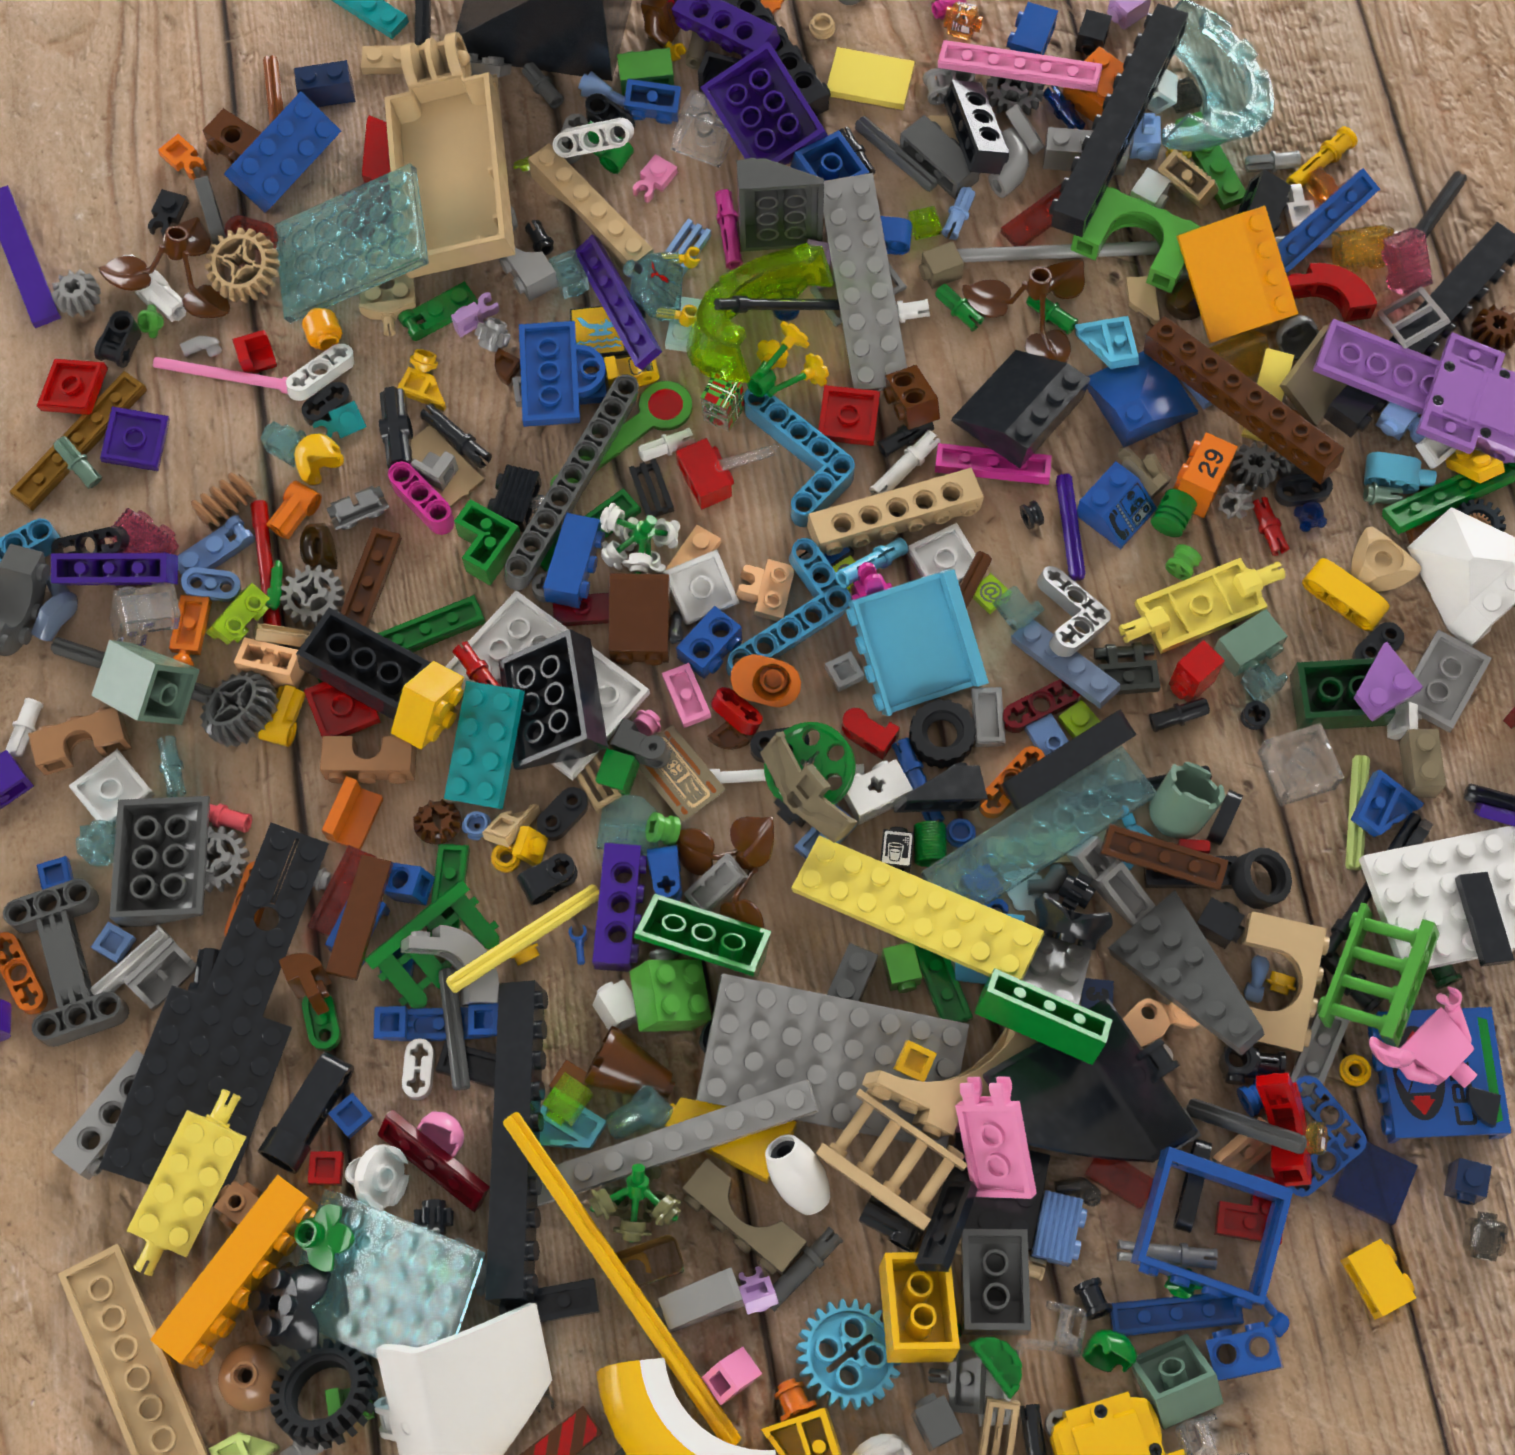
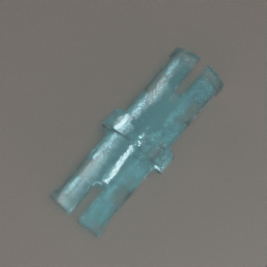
(171, 766)

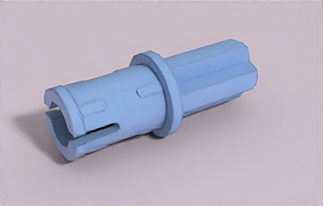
(958, 212)

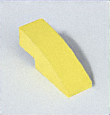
(1272, 372)

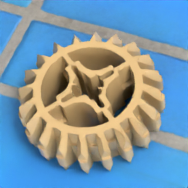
(240, 285)

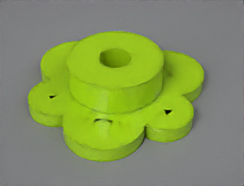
(523, 164)

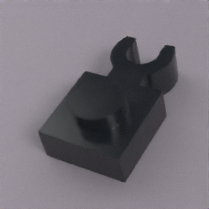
(167, 209)

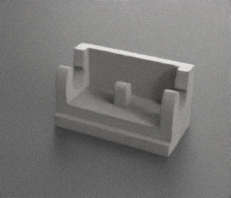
(160, 971)

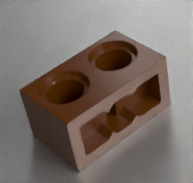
(911, 397)

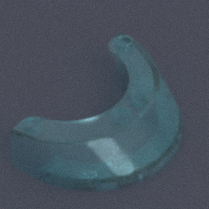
(1233, 86)

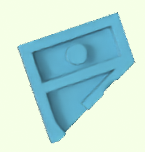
(1110, 341)
(579, 1136)

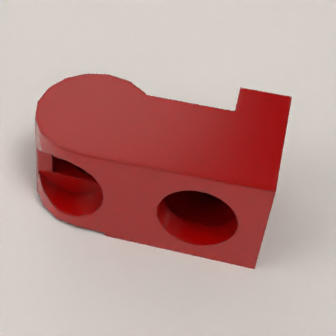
(868, 733)

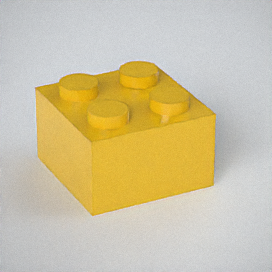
(427, 705)

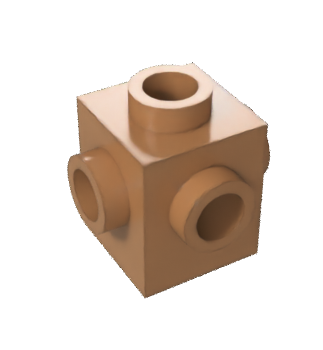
(236, 1202)

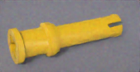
(1330, 152)

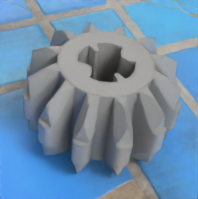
(76, 293)

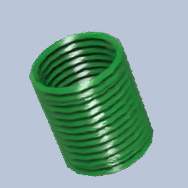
(929, 842)

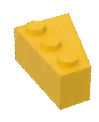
(805, 1435)

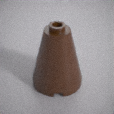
(627, 1067)

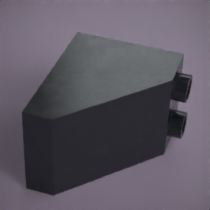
(552, 34)

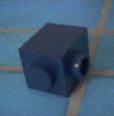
(1467, 1181)

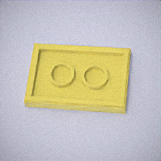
(870, 78)

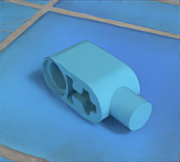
(1397, 471)

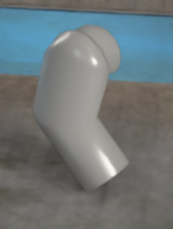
(199, 343)

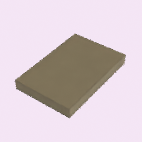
(1307, 389)

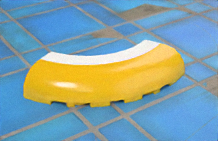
(649, 1415)

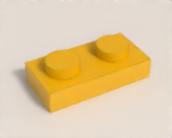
(1475, 466)

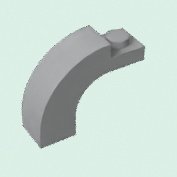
(459, 950)

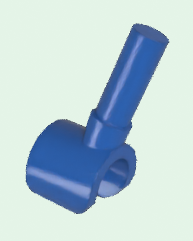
(579, 944)
(1279, 1321)

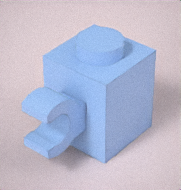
(1147, 138)
(1397, 420)

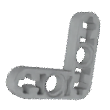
(1091, 619)

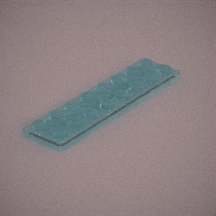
(1044, 829)

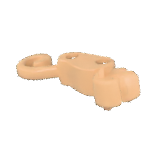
(1150, 1030)

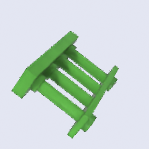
(1400, 997)

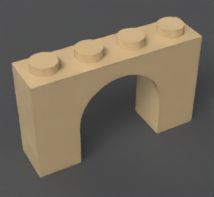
(1303, 948)

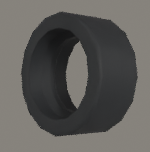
(1245, 887)

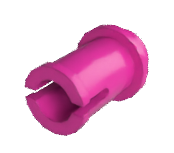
(940, 6)

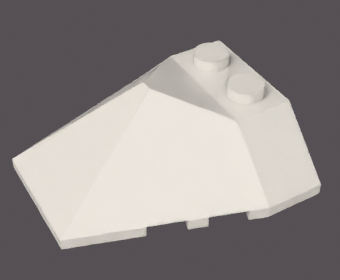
(1467, 573)

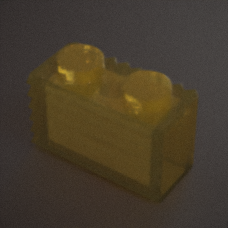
(1360, 247)

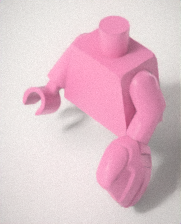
(1435, 1048)

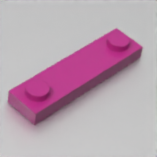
(990, 464)

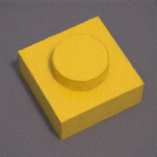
(530, 845)
(915, 1061)

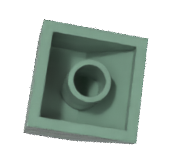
(1177, 1381)

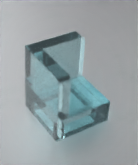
(1016, 608)
(1262, 682)

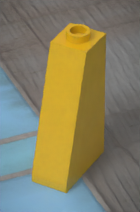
(744, 1153)

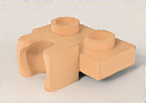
(768, 588)

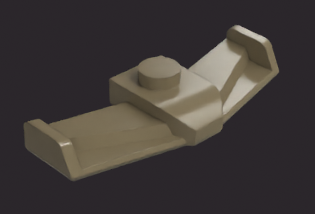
(805, 790)

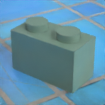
(1251, 643)

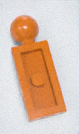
(192, 627)

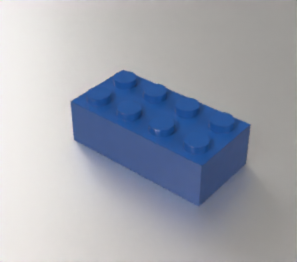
(282, 152)

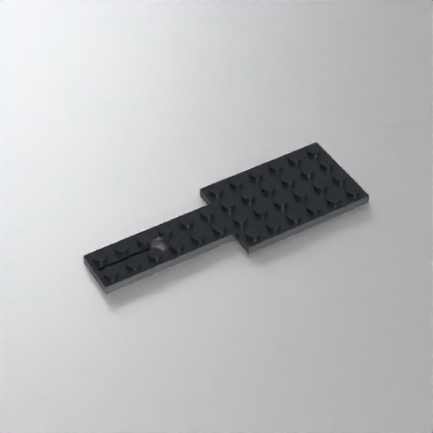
(220, 1035)

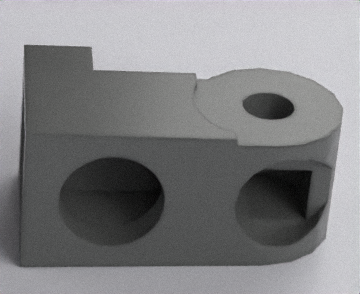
(646, 749)

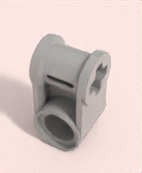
(943, 82)

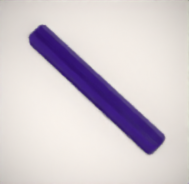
(1070, 527)

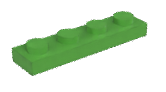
(1219, 168)

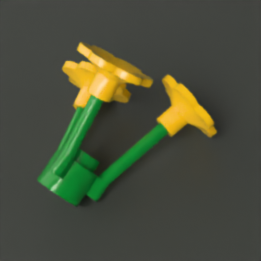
(774, 355)

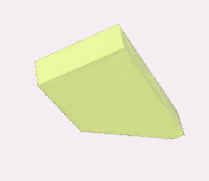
(244, 1445)

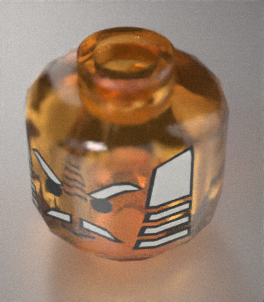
(962, 20)

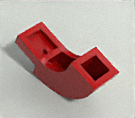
(1338, 286)

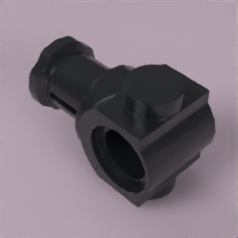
(1253, 1064)

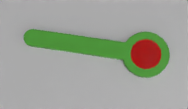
(661, 407)

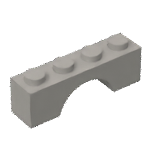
(530, 270)

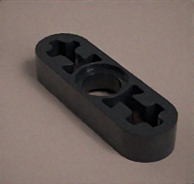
(98, 537)
(1191, 1190)

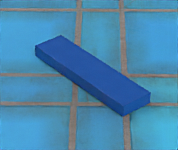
(1174, 1314)

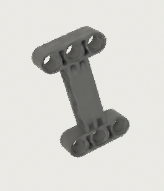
(65, 962)

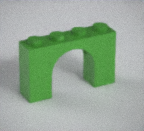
(1120, 211)

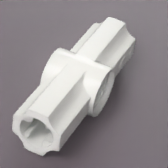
(163, 297)

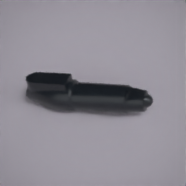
(675, 629)

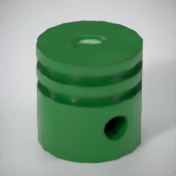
(1173, 513)

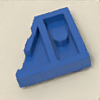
(1383, 804)

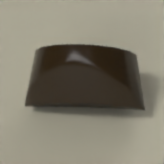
(1182, 301)
(318, 546)

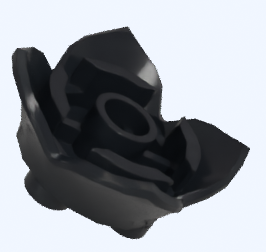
(1070, 924)
(284, 1305)

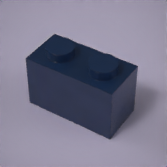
(326, 83)

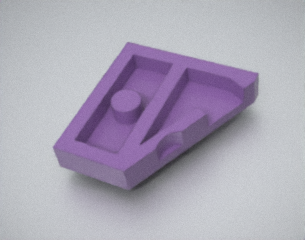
(1386, 684)

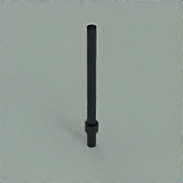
(742, 304)
(1341, 930)

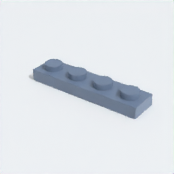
(1073, 670)

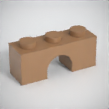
(54, 743)
(393, 763)

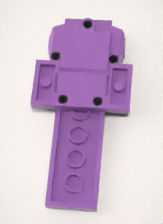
(1461, 398)

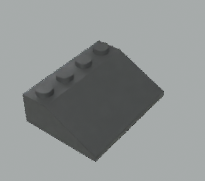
(777, 205)
(159, 860)

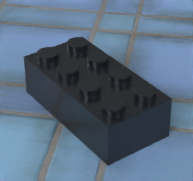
(359, 662)

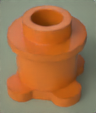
(793, 1399)

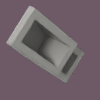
(1112, 881)

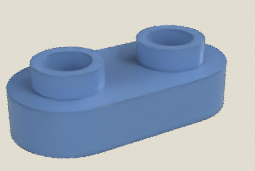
(212, 581)

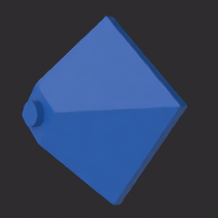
(1140, 399)

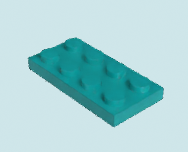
(484, 744)

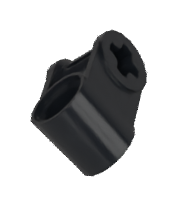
(608, 111)
(116, 343)
(545, 880)

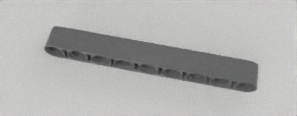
(571, 492)

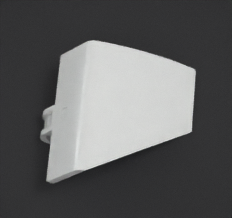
(466, 1389)

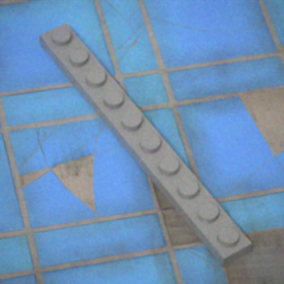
(686, 1138)

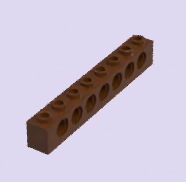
(1243, 400)

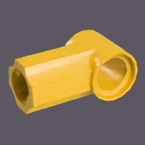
(284, 725)

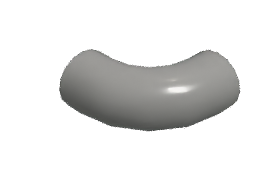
(1016, 167)

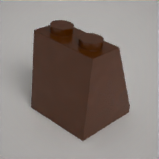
(639, 618)

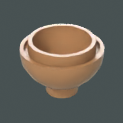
(256, 1393)

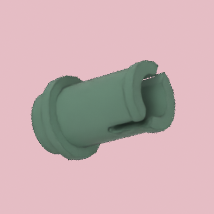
(1381, 494)

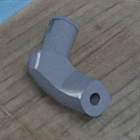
(54, 611)

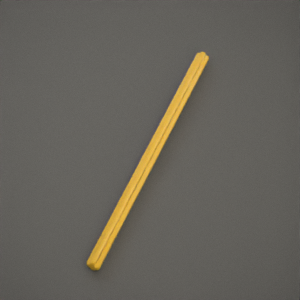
(621, 1279)

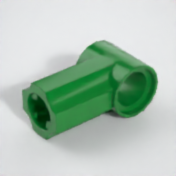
(612, 159)

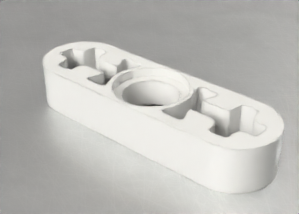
(305, 383)

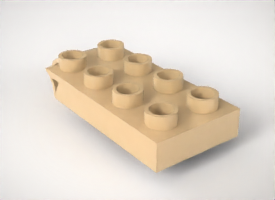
(456, 141)

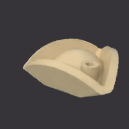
(1382, 562)

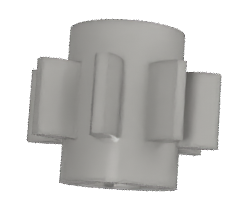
(492, 334)
(1228, 504)

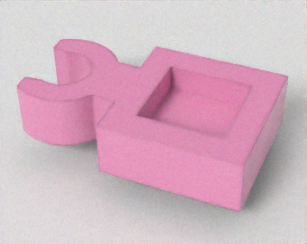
(655, 175)

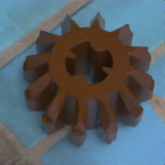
(1494, 328)

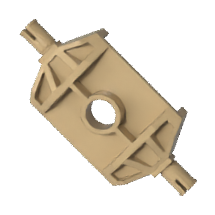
(388, 303)

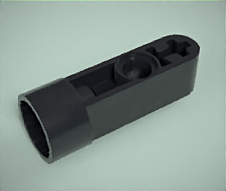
(290, 1140)

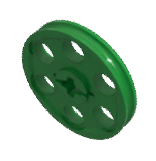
(820, 755)

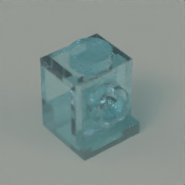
(569, 274)
(281, 441)

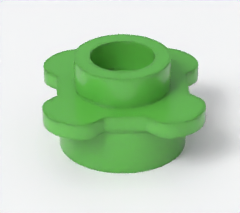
(150, 321)

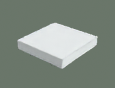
(941, 552)
(701, 586)
(106, 784)

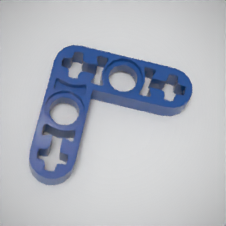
(1335, 1143)

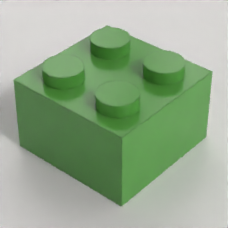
(670, 995)

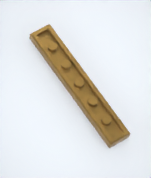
(83, 435)

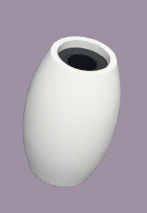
(797, 1174)

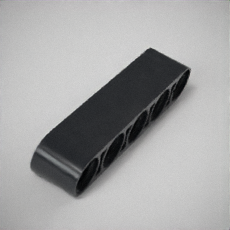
(1068, 760)

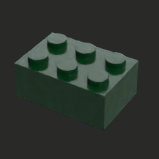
(1326, 693)

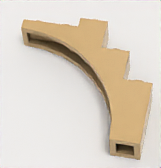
(936, 1100)

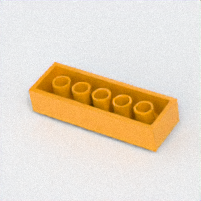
(233, 1273)

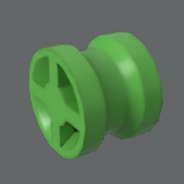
(1183, 562)
(663, 829)

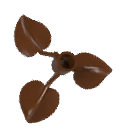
(179, 242)
(1063, 279)
(754, 846)

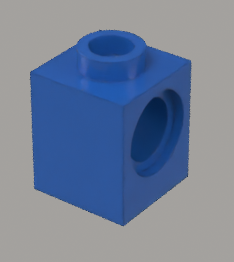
(417, 884)

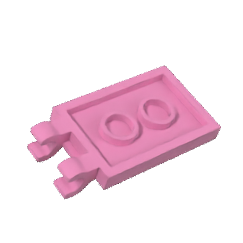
(995, 1140)

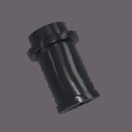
(540, 240)

